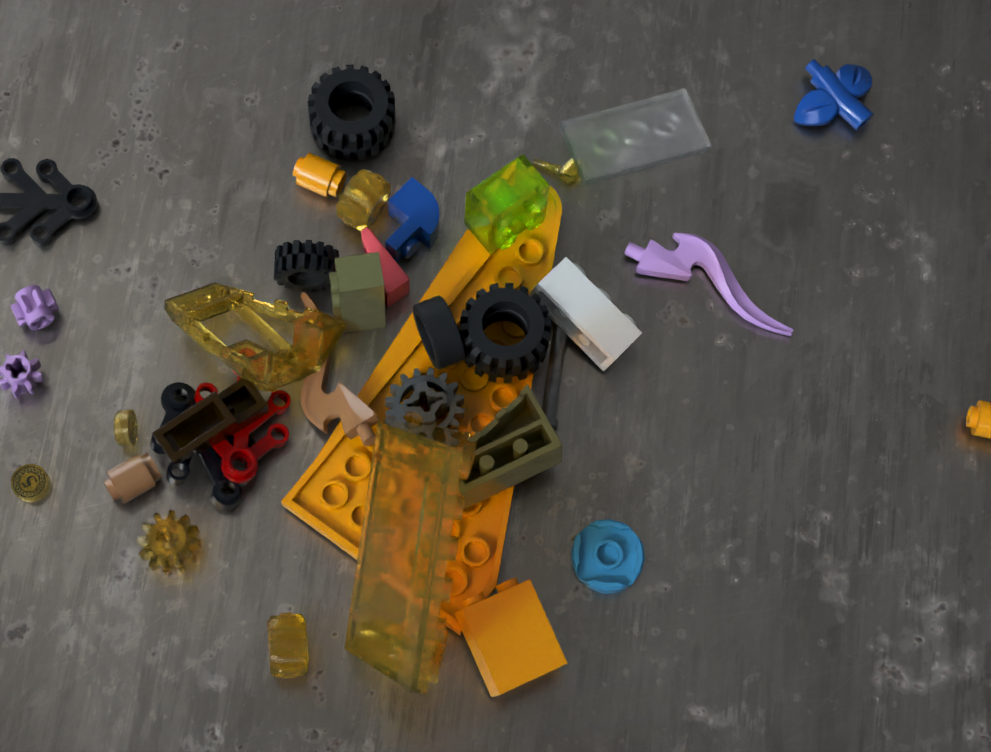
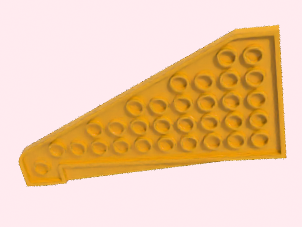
(336, 484)

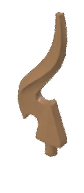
(341, 403)

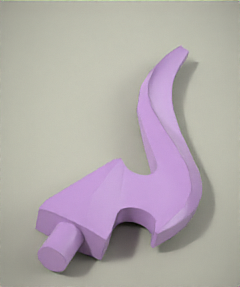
(698, 251)

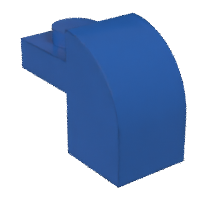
(417, 214)

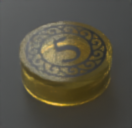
(125, 427)
(30, 483)

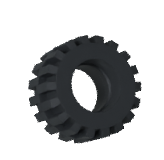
(349, 88)
(510, 306)

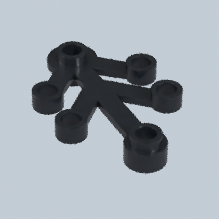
(36, 200)
(208, 457)

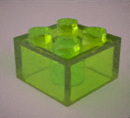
(506, 204)

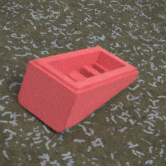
(395, 280)

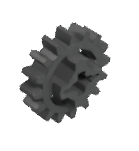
(437, 402)

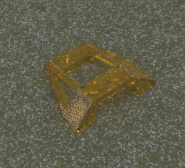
(312, 340)

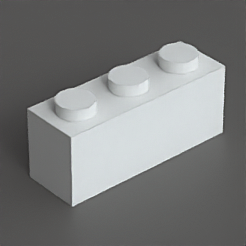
(586, 313)

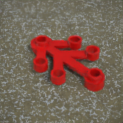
(239, 451)

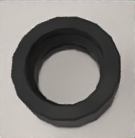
(439, 332)

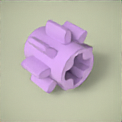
(34, 307)
(26, 381)

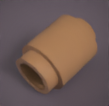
(132, 478)

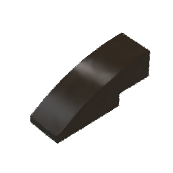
(211, 421)

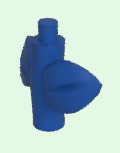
(835, 95)

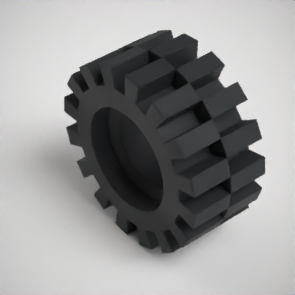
(304, 265)

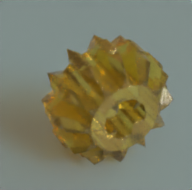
(363, 199)
(167, 557)
(287, 645)

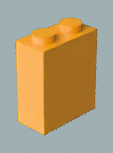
(509, 636)

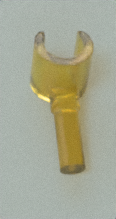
(567, 173)

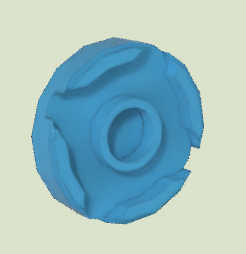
(607, 556)

